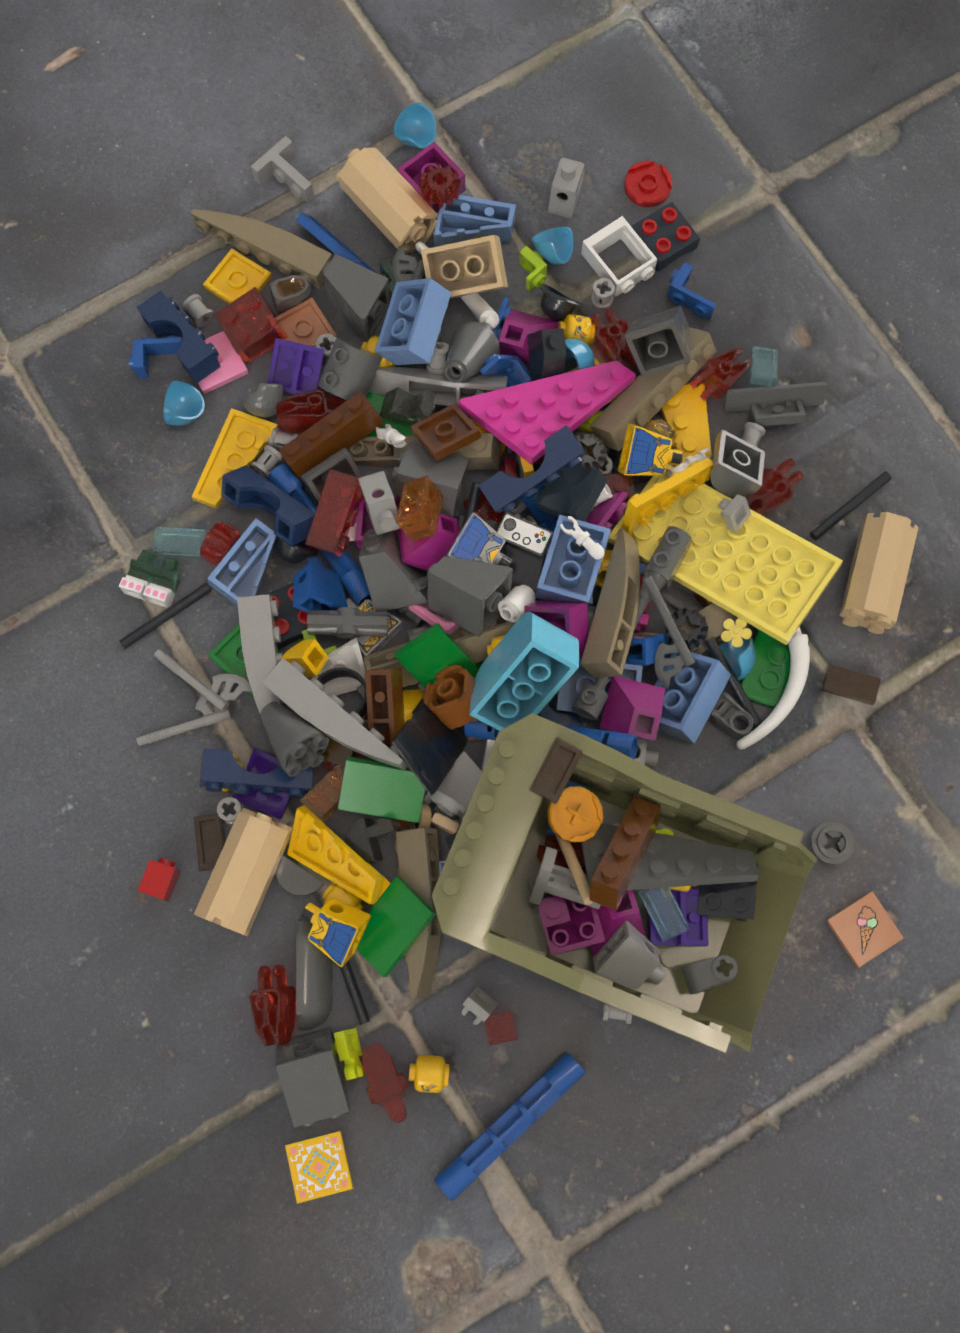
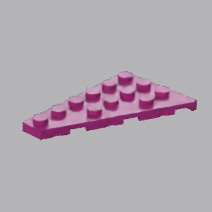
(537, 409)

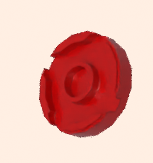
(648, 184)

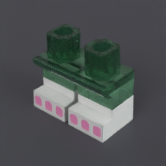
(151, 582)

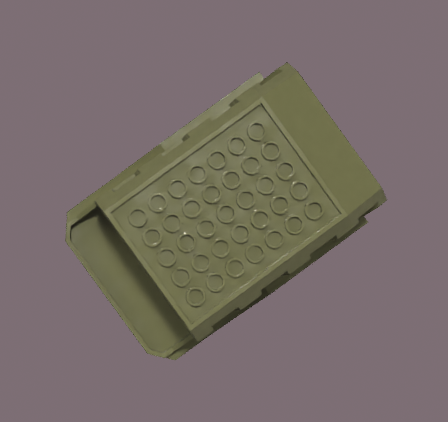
(487, 891)

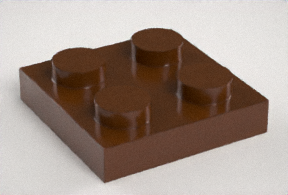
(445, 432)

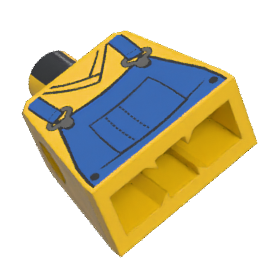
(646, 452)
(336, 929)

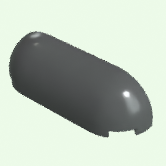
(313, 981)

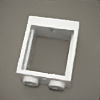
(608, 236)

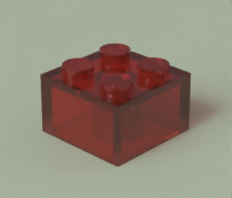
(250, 325)

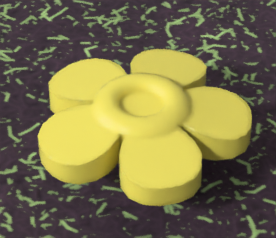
(736, 632)

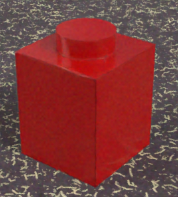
(159, 879)

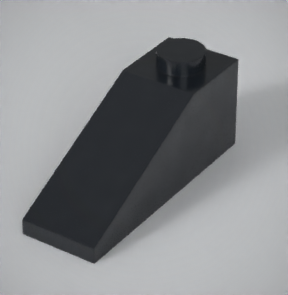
(547, 353)

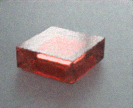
(500, 1028)

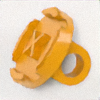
(575, 814)

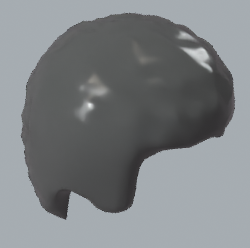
(263, 400)

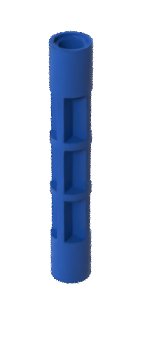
(350, 573)
(622, 742)
(509, 1126)

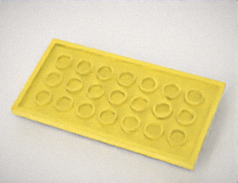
(754, 574)

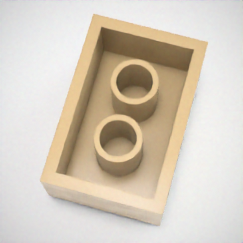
(467, 266)

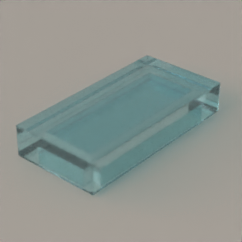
(764, 366)
(178, 541)
(664, 912)

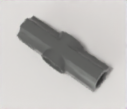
(348, 623)

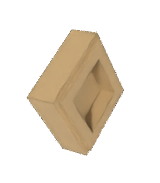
(445, 823)

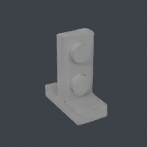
(276, 163)
(555, 881)

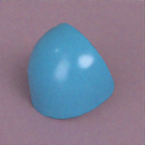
(416, 126)
(554, 245)
(581, 351)
(182, 404)
(740, 658)

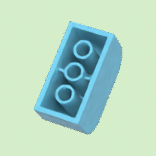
(523, 672)

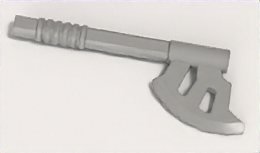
(211, 694)
(208, 719)

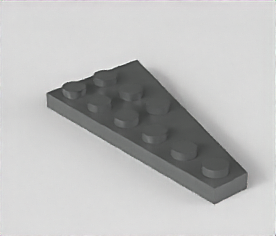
(675, 861)

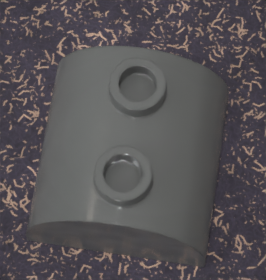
(348, 369)
(736, 466)
(317, 476)

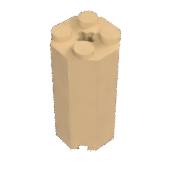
(387, 199)
(878, 572)
(244, 871)

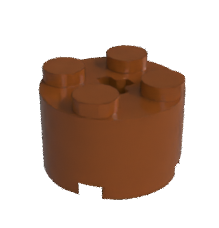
(454, 692)

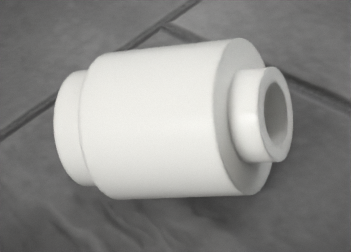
(513, 604)

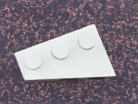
(347, 657)

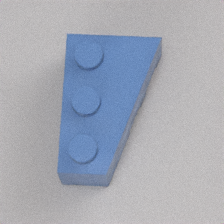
(473, 218)
(245, 564)

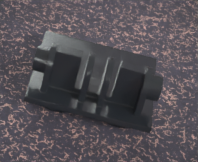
(728, 900)

